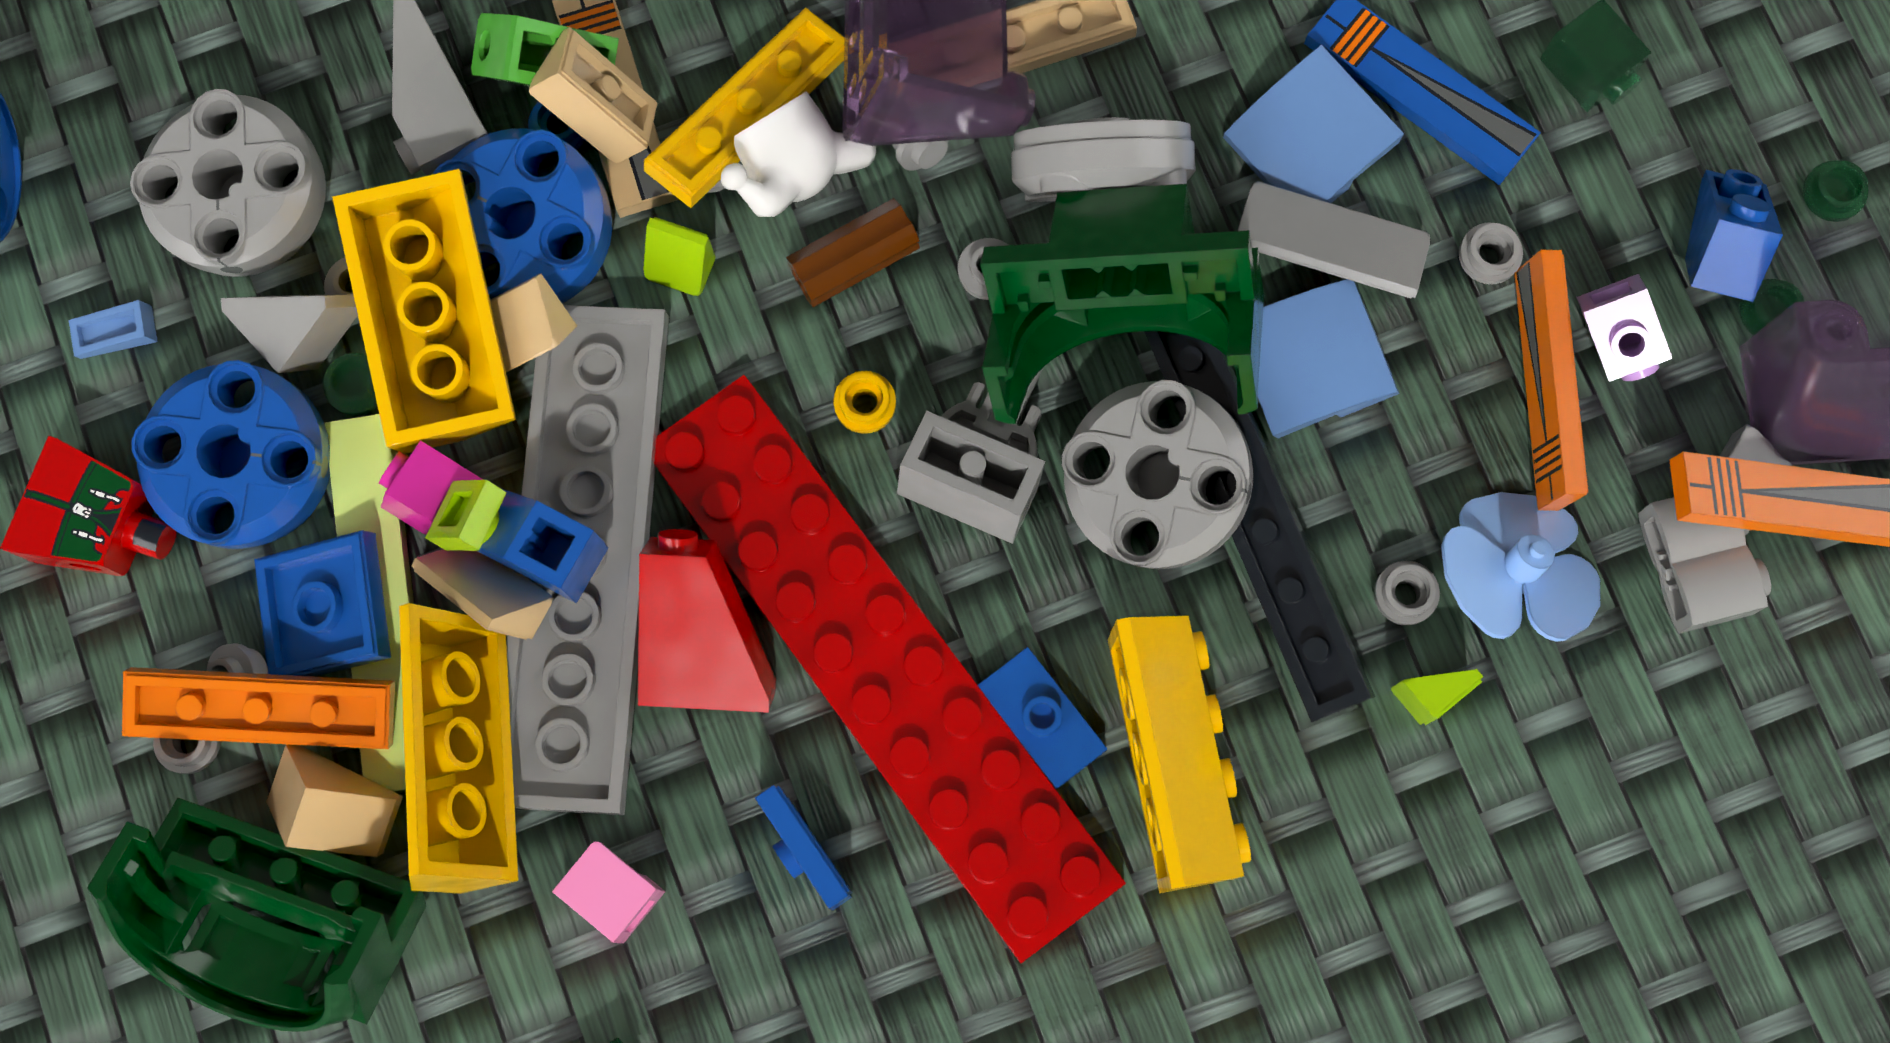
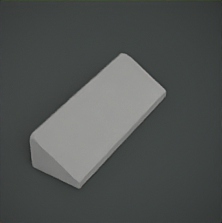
(1335, 239)

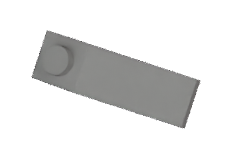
(427, 95)

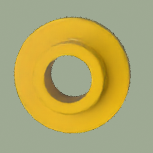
(860, 384)

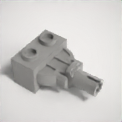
(975, 465)

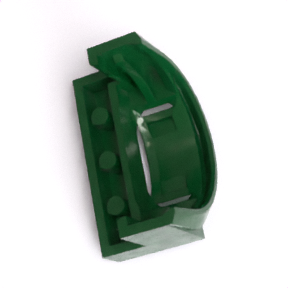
(238, 961)

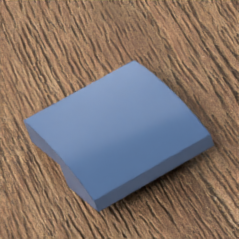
(1313, 130)
(1320, 358)

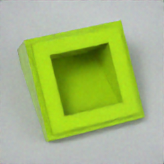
(677, 256)
(1434, 695)

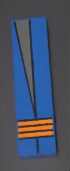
(1423, 89)

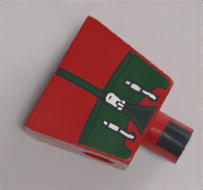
(84, 516)

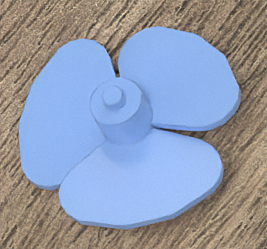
(1511, 550)

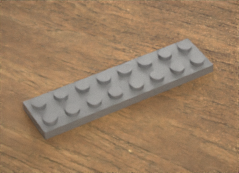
(594, 463)

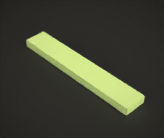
(356, 468)

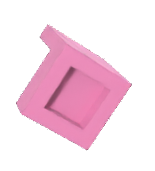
(608, 892)

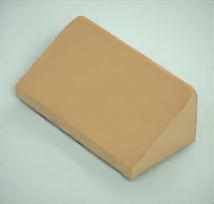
(594, 98)
(529, 321)
(486, 591)

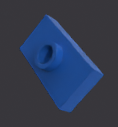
(1042, 718)
(800, 848)

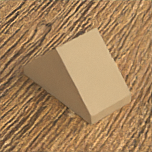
(330, 806)

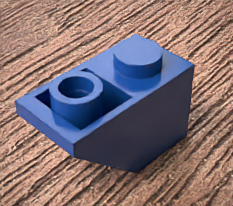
(1732, 234)
(545, 546)

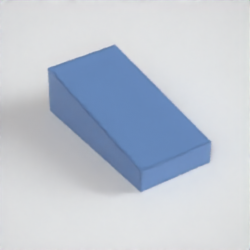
(113, 329)

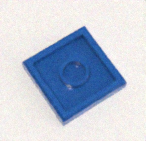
(323, 606)

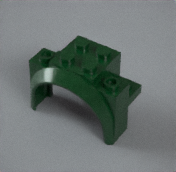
(1116, 268)

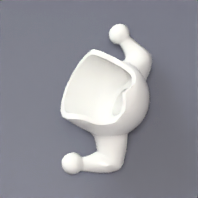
(790, 157)

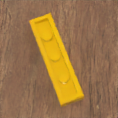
(786, 67)

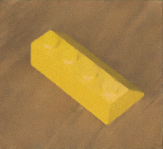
(424, 311)
(456, 752)
(1176, 752)

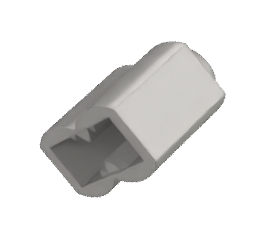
(1703, 569)

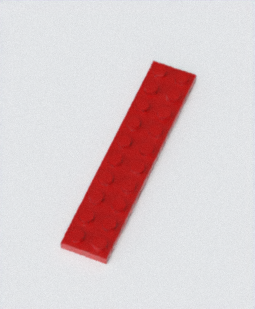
(885, 670)

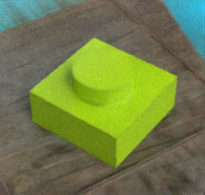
(467, 515)

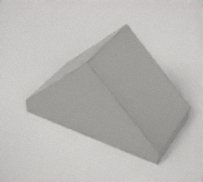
(292, 329)

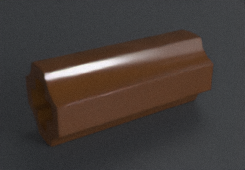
(853, 252)

